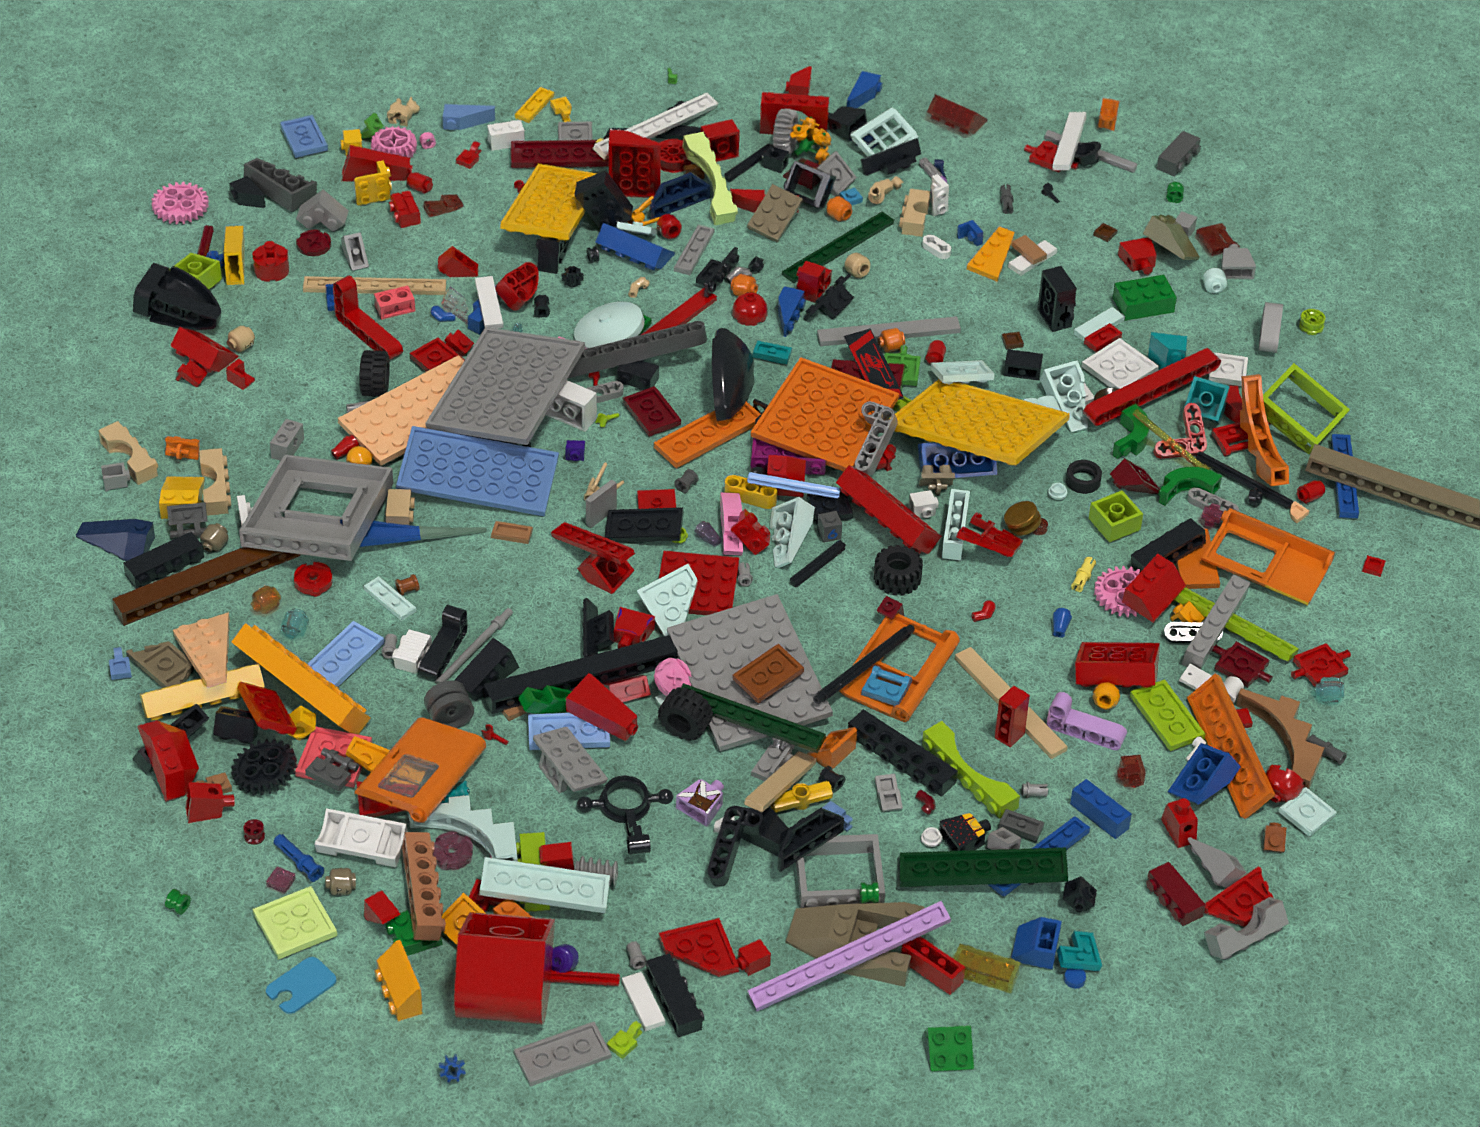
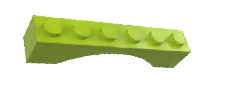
(994, 794)

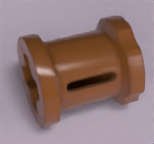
(407, 584)

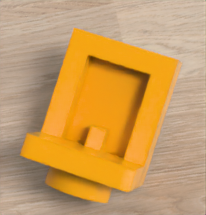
(1187, 613)

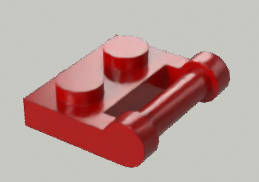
(1229, 434)

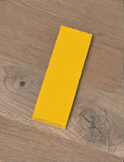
(534, 105)

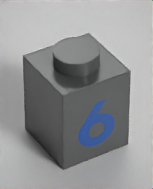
(829, 526)

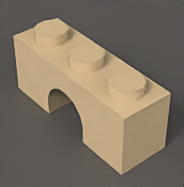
(914, 212)

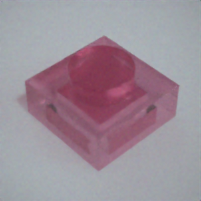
(280, 879)

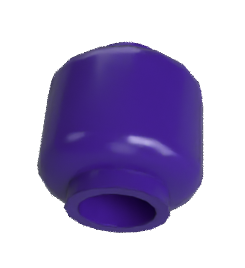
(564, 958)

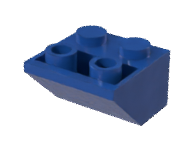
(1037, 942)

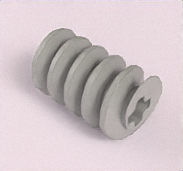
(598, 868)

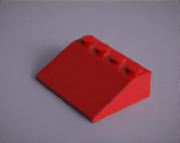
(634, 163)
(1117, 663)

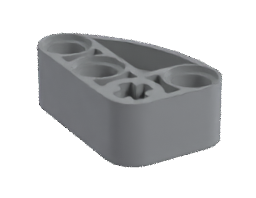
(1270, 327)

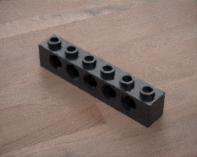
(903, 753)

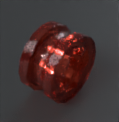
(1043, 528)

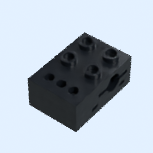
(603, 200)
(1057, 298)

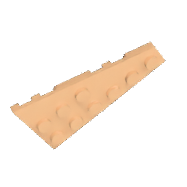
(207, 647)

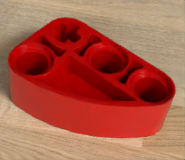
(518, 285)

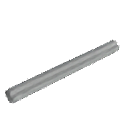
(1103, 155)

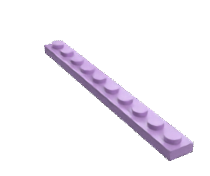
(849, 956)

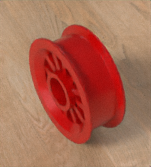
(673, 156)

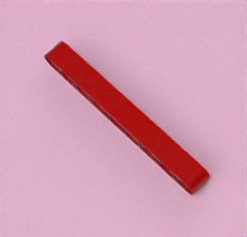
(1152, 386)

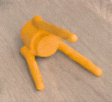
(638, 216)

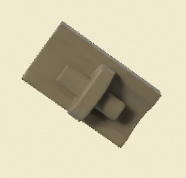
(936, 481)

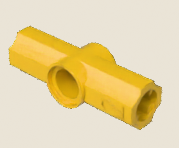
(802, 796)

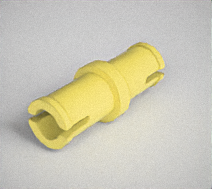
(1083, 574)

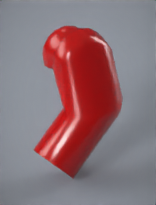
(986, 612)

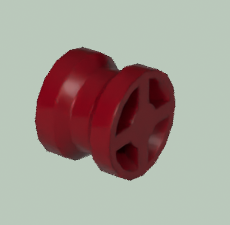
(250, 828)

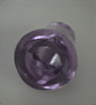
(707, 533)

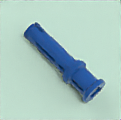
(304, 862)

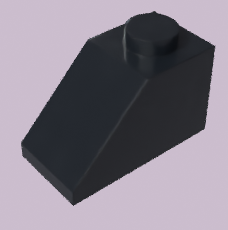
(246, 193)

